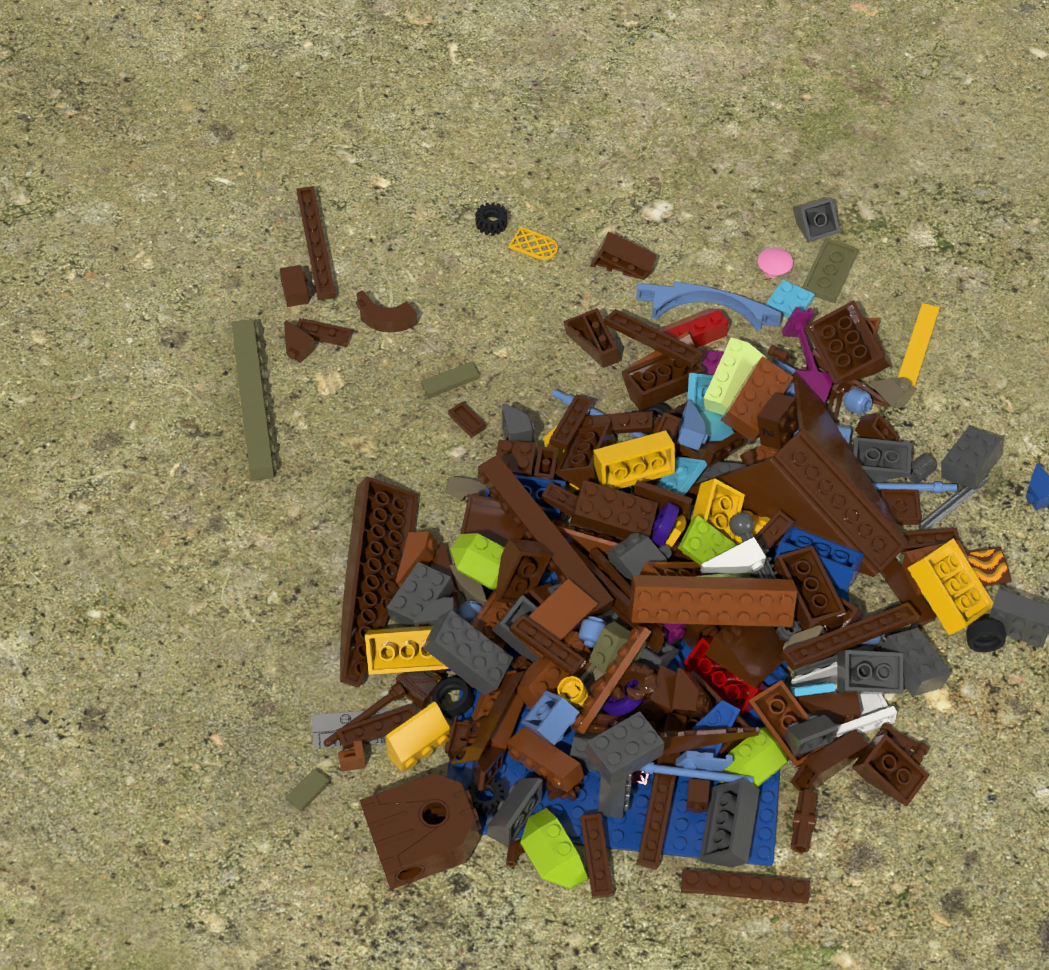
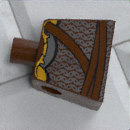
(420, 685)

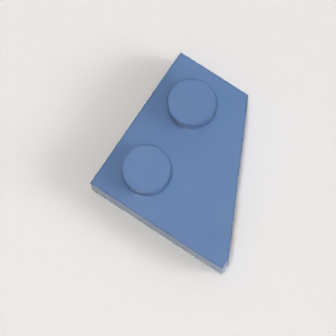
(703, 761)

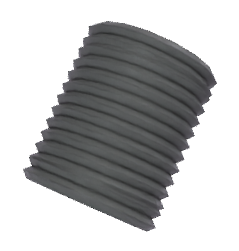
(921, 468)

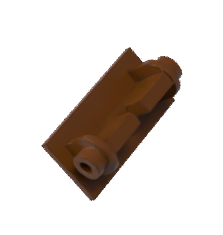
(457, 732)

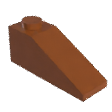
(418, 548)

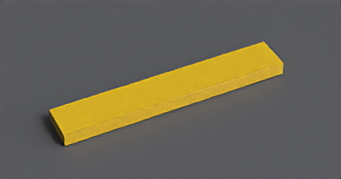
(919, 343)

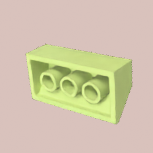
(730, 375)

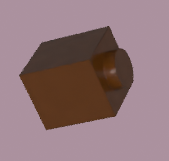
(697, 795)

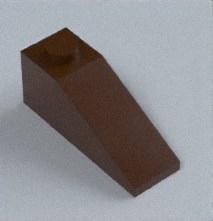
(836, 706)
(487, 766)

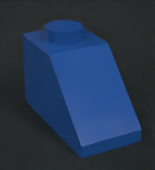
(1038, 489)

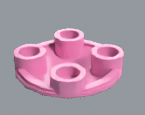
(775, 262)

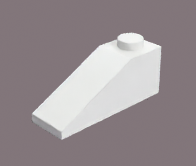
(739, 559)

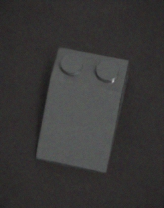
(883, 458)
(869, 672)

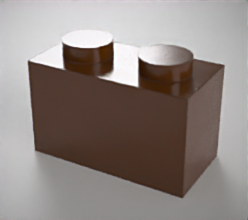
(294, 285)

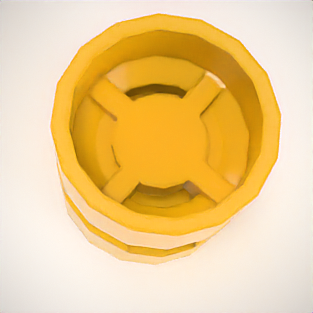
(573, 691)

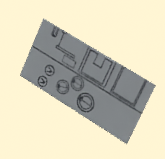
(326, 724)

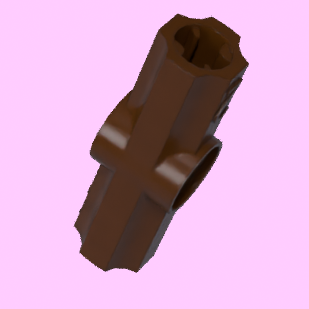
(803, 821)

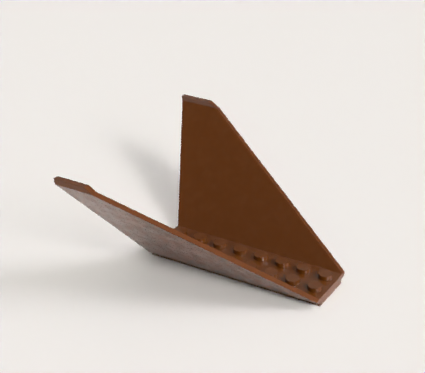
(820, 488)

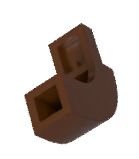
(385, 319)

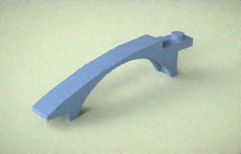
(668, 297)

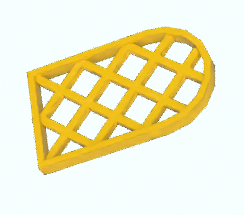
(525, 251)

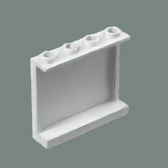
(872, 706)

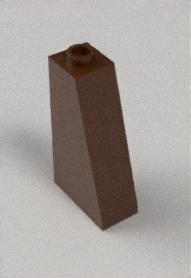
(829, 761)

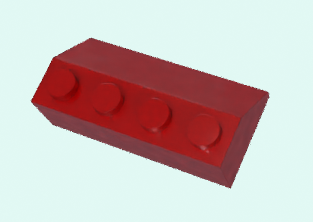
(702, 327)
(727, 684)

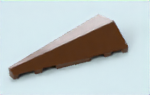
(847, 386)
(692, 739)

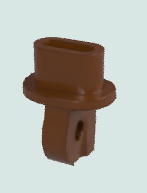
(520, 664)

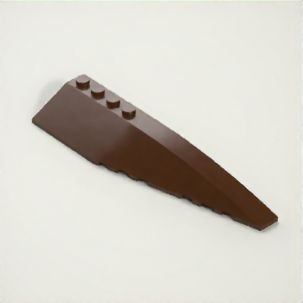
(377, 542)

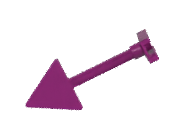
(795, 327)

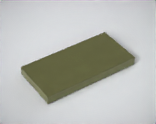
(830, 270)

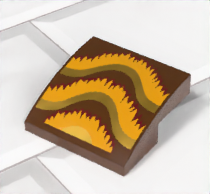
(989, 566)

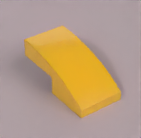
(677, 530)

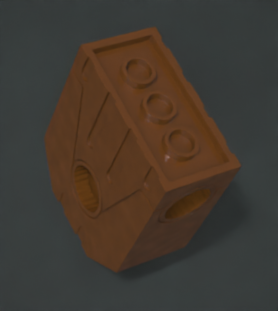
(403, 828)

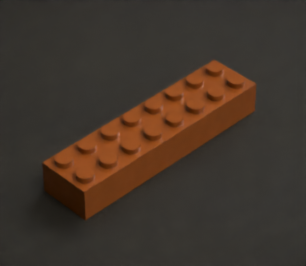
(712, 601)

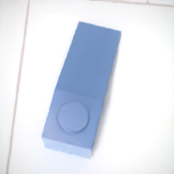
(692, 428)

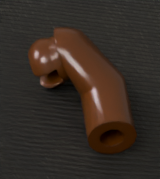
(513, 852)

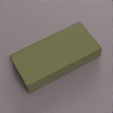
(307, 790)

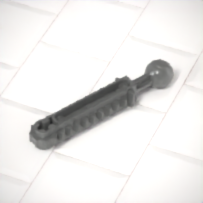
(741, 525)

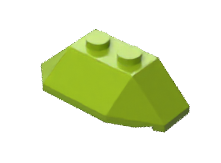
(477, 558)
(757, 757)
(552, 851)

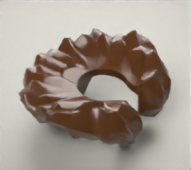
(645, 678)

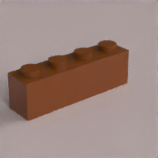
(545, 759)

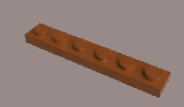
(613, 674)

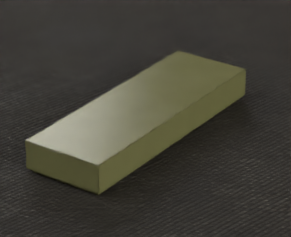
(449, 379)

